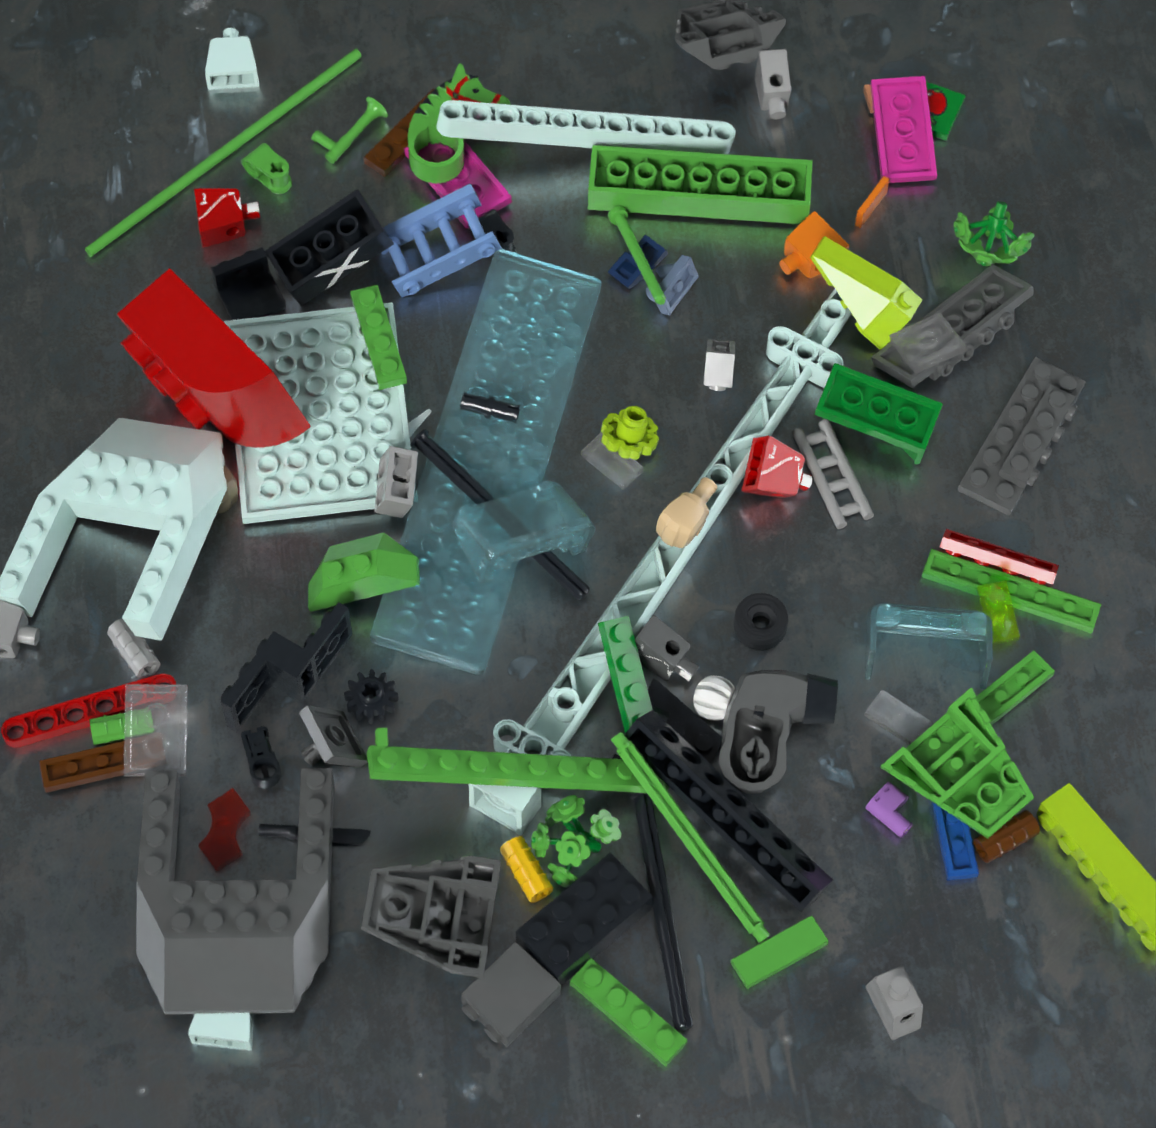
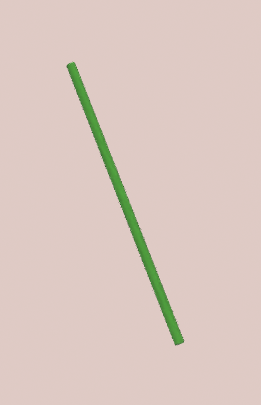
(222, 153)

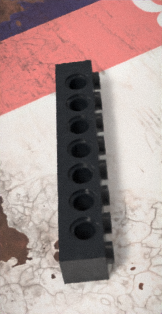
(728, 811)

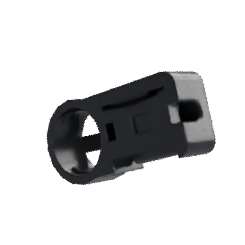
(260, 755)

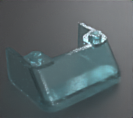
(930, 622)

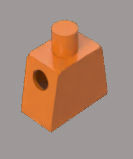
(803, 242)

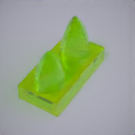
(997, 604)

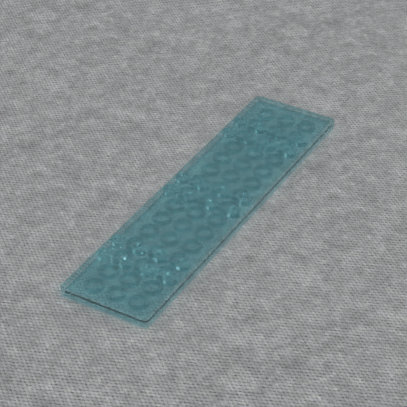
(524, 354)

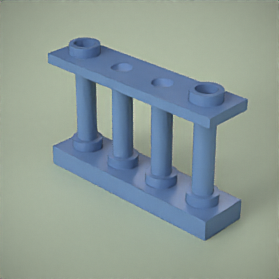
(428, 218)

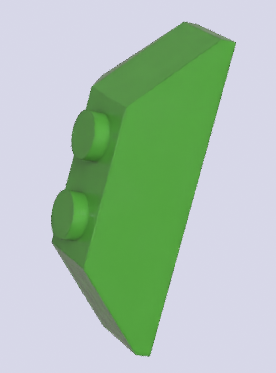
(362, 571)

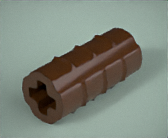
(1012, 834)

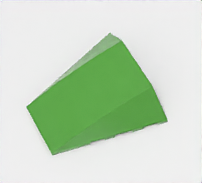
(964, 768)

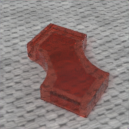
(221, 843)

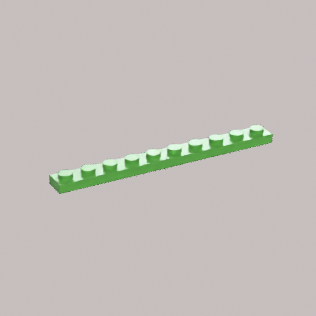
(501, 769)

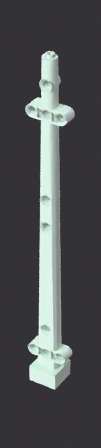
(588, 672)

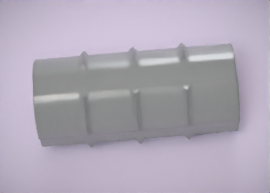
(133, 650)

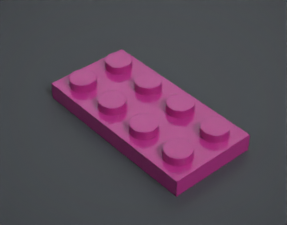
(903, 129)
(474, 172)

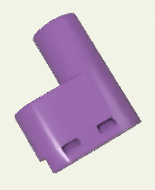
(886, 806)

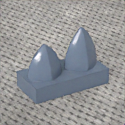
(676, 282)

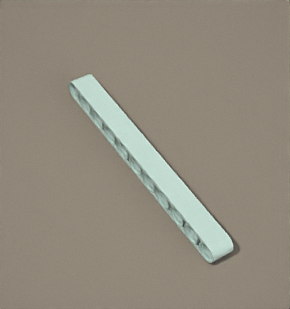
(581, 128)

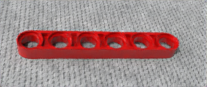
(60, 711)

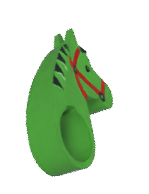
(424, 122)

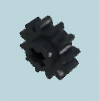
(359, 699)

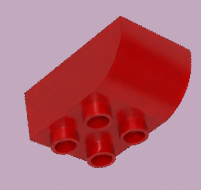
(207, 367)

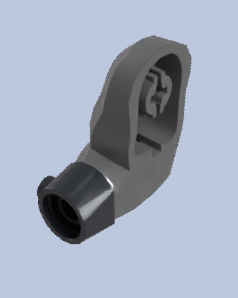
(761, 721)

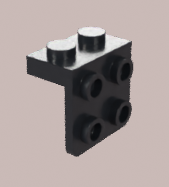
(248, 286)

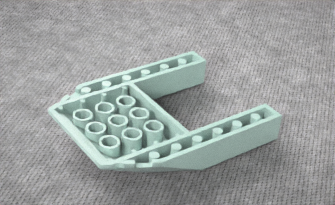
(136, 478)

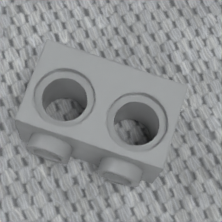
(396, 482)

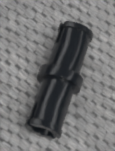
(490, 407)

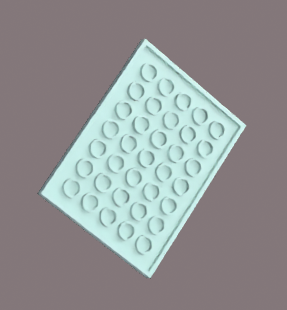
(352, 422)

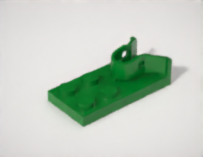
(879, 410)

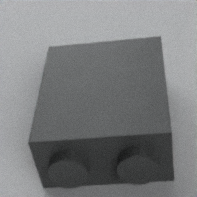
(510, 995)

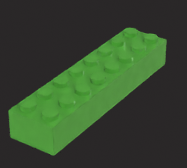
(700, 184)

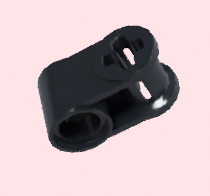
(493, 222)

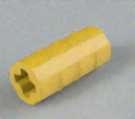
(526, 869)

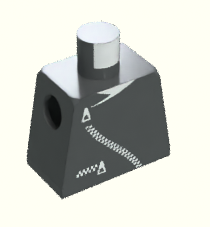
(664, 650)

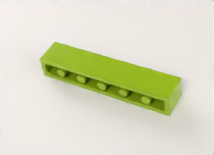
(1103, 859)

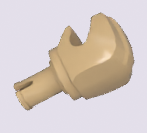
(685, 515)

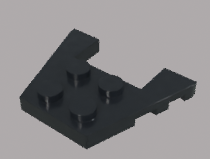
(684, 722)

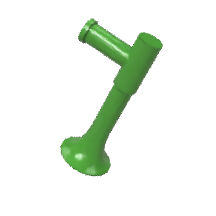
(336, 149)

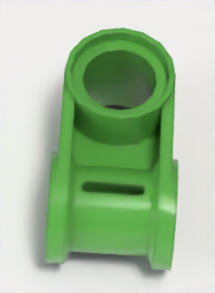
(268, 169)

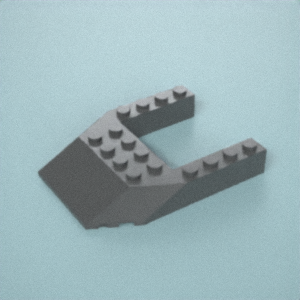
(232, 940)

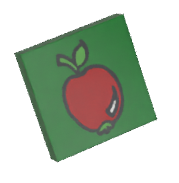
(943, 108)

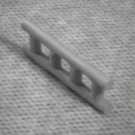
(836, 458)

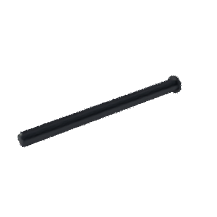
(479, 495)
(663, 911)

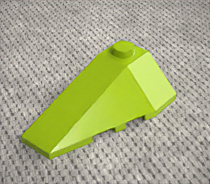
(872, 295)

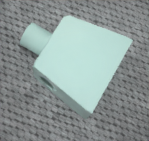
(231, 62)
(222, 1030)

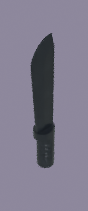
(340, 835)

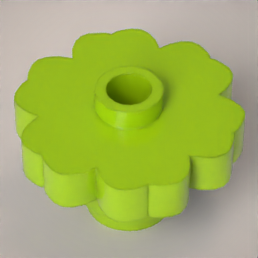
(630, 433)

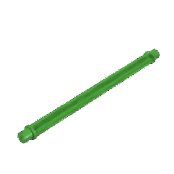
(690, 837)

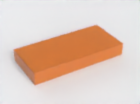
(872, 201)

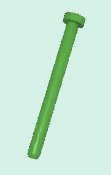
(618, 216)

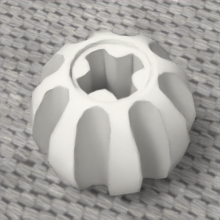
(713, 697)

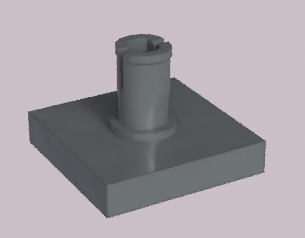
(332, 738)

